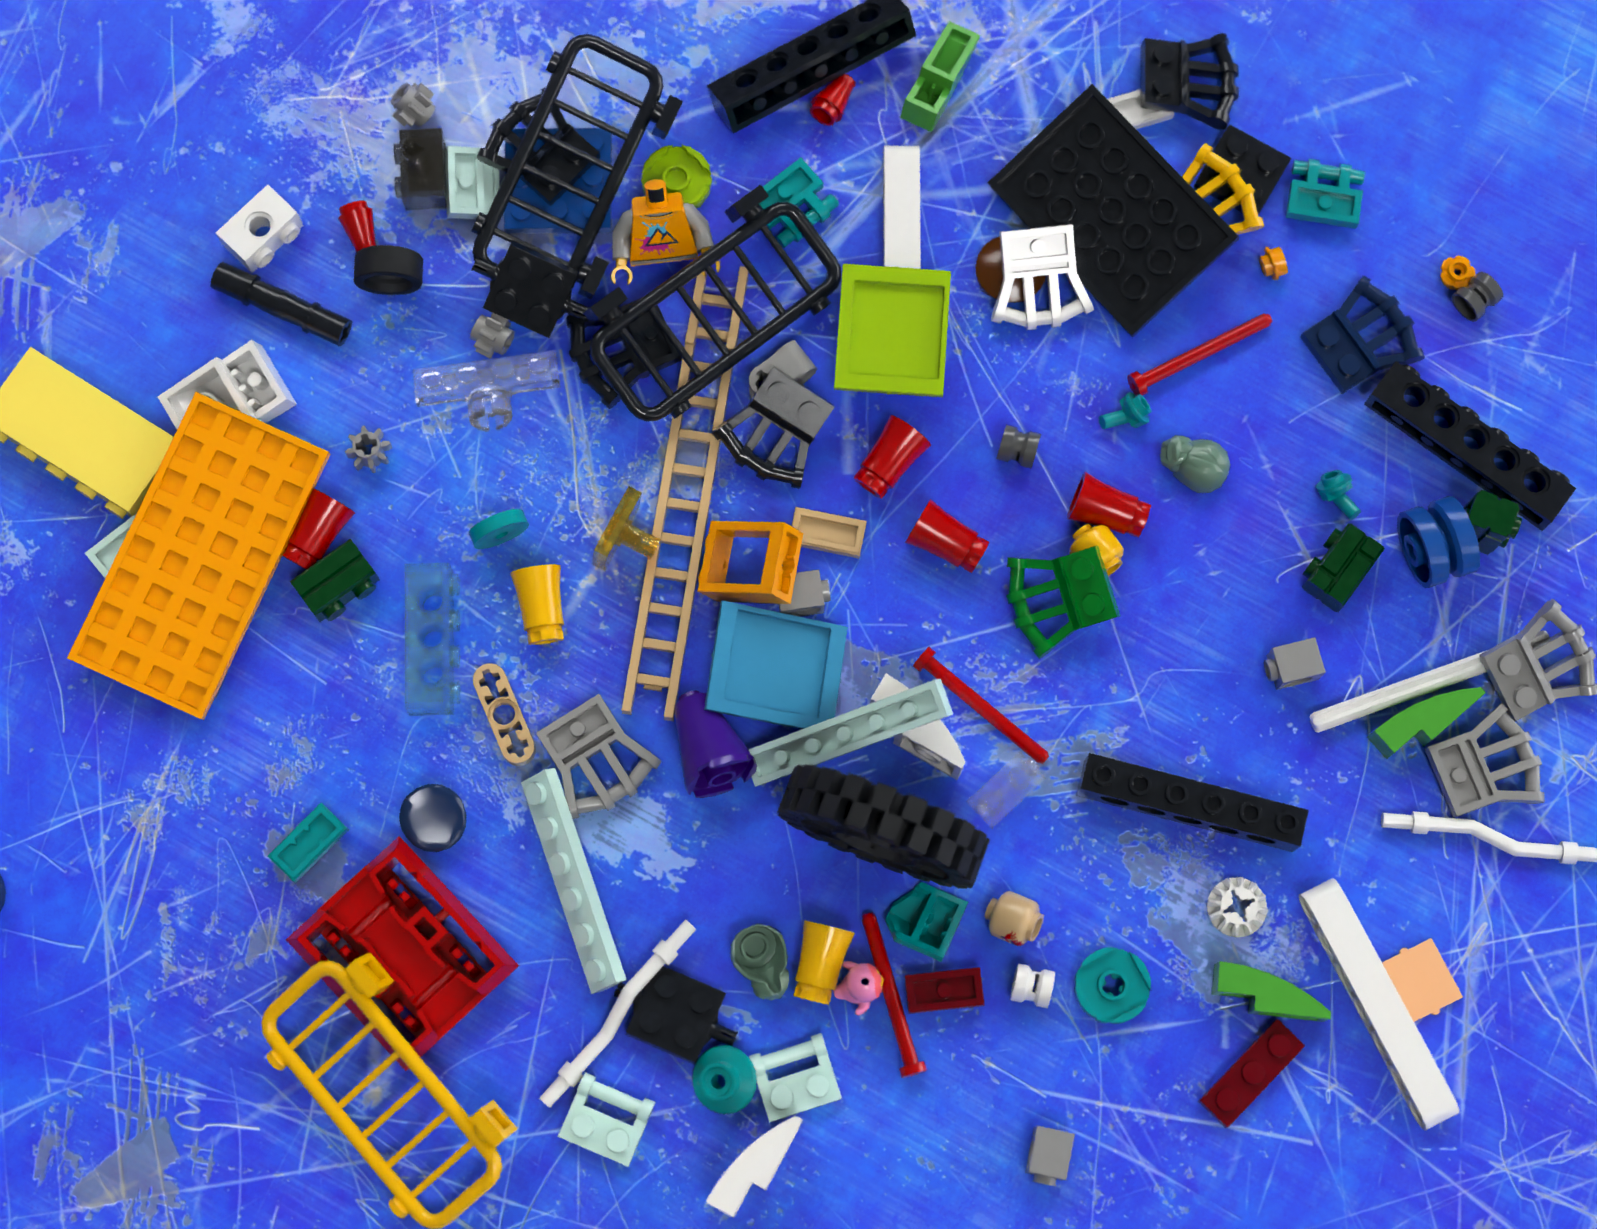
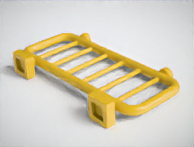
(483, 1129)

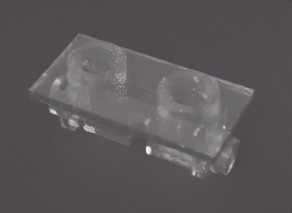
(1006, 789)

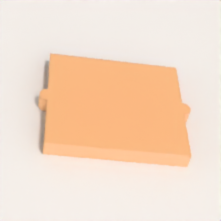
(1422, 979)

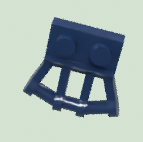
(1345, 353)

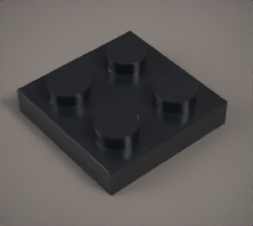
(1258, 164)

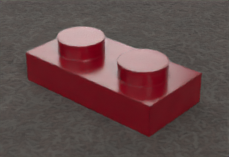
(944, 990)

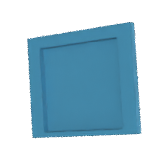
(775, 666)

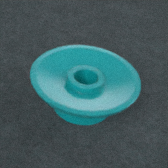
(738, 1075)

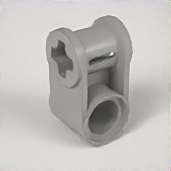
(788, 359)

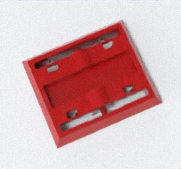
(407, 945)

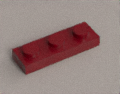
(1251, 1073)

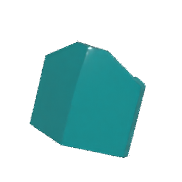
(926, 920)

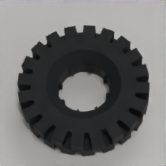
(883, 826)

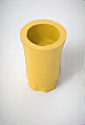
(540, 602)
(820, 961)

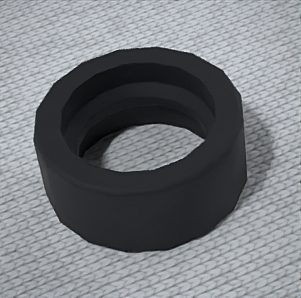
(388, 270)

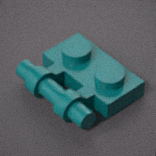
(797, 186)
(1323, 202)

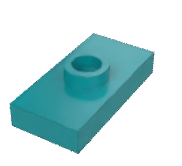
(308, 843)

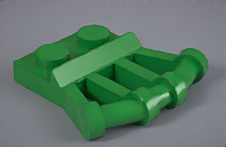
(1083, 589)

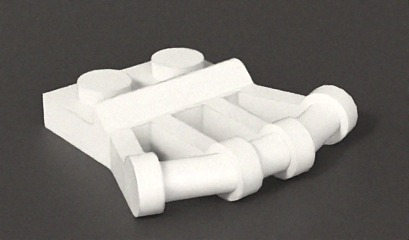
(1039, 253)

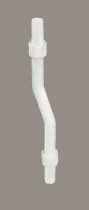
(1422, 823)
(571, 1072)

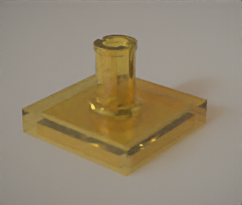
(621, 531)

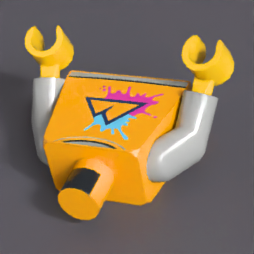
(659, 231)

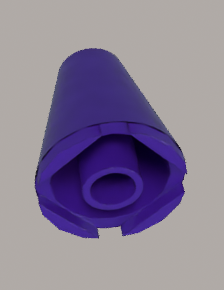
(709, 748)

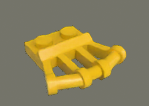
(1228, 174)

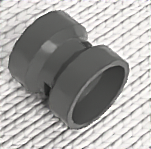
(1476, 297)
(1018, 446)

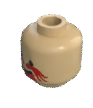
(1014, 918)

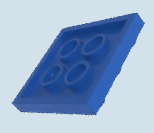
(569, 206)

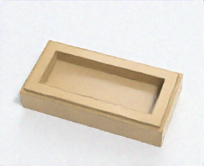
(830, 532)

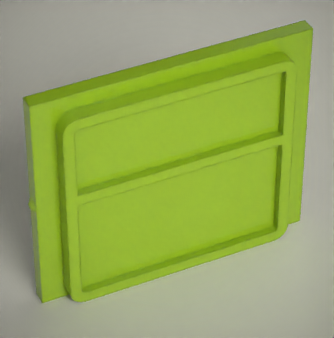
(892, 330)

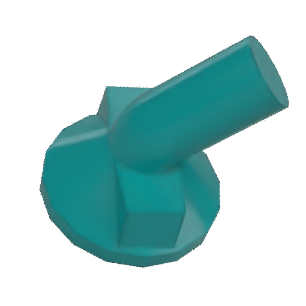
(1134, 410)
(1333, 487)

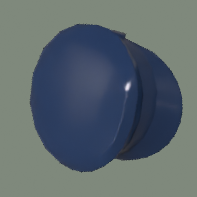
(433, 817)

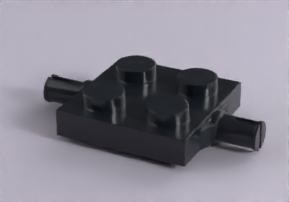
(530, 289)
(677, 1015)

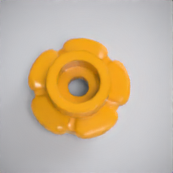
(1273, 263)
(1449, 277)

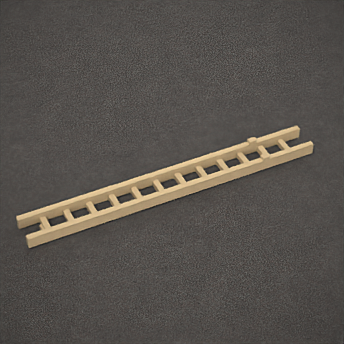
(653, 682)

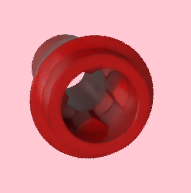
(832, 100)
(358, 224)

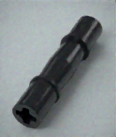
(281, 304)

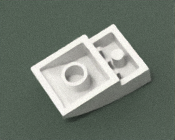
(241, 381)
(929, 742)
(754, 1166)

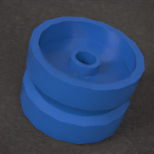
(1438, 541)

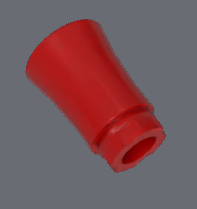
(890, 456)
(1108, 506)
(316, 529)
(947, 538)

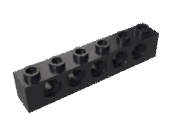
(810, 61)
(1449, 445)
(1192, 802)

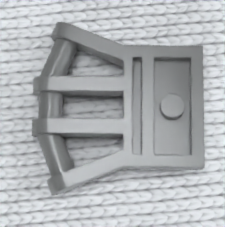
(1519, 675)
(581, 736)
(1465, 775)

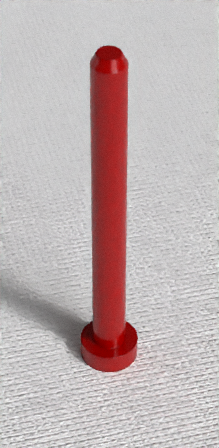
(1140, 382)
(980, 705)
(892, 999)

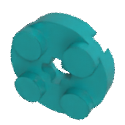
(1105, 1006)

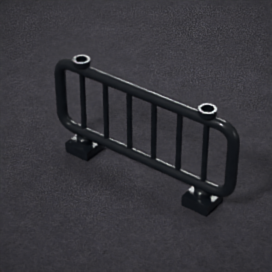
(650, 110)
(618, 320)

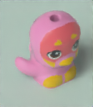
(854, 991)

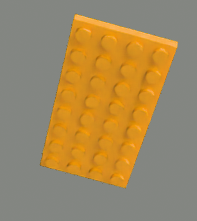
(199, 556)

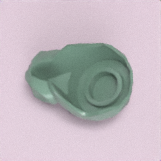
(1196, 463)
(762, 958)

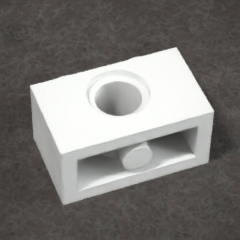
(263, 210)

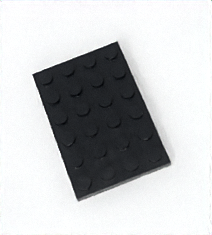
(1131, 213)

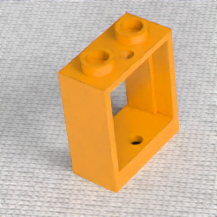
(778, 569)

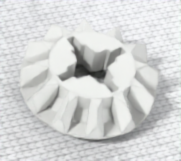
(1231, 923)

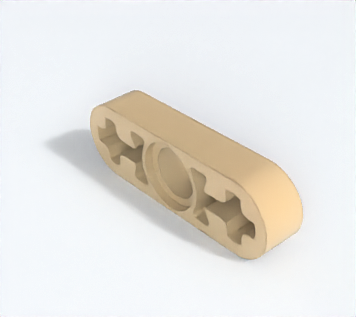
(485, 694)

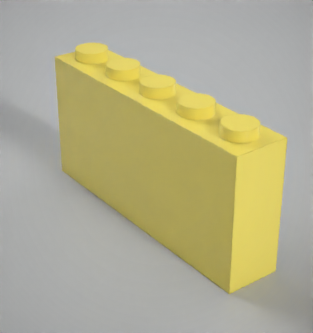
(80, 433)

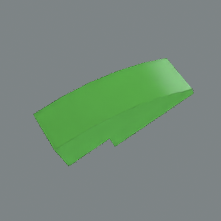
(939, 76)
(1423, 720)
(1266, 993)

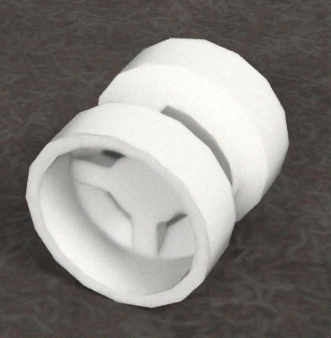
(1024, 983)

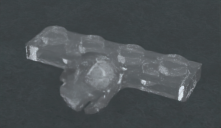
(487, 384)

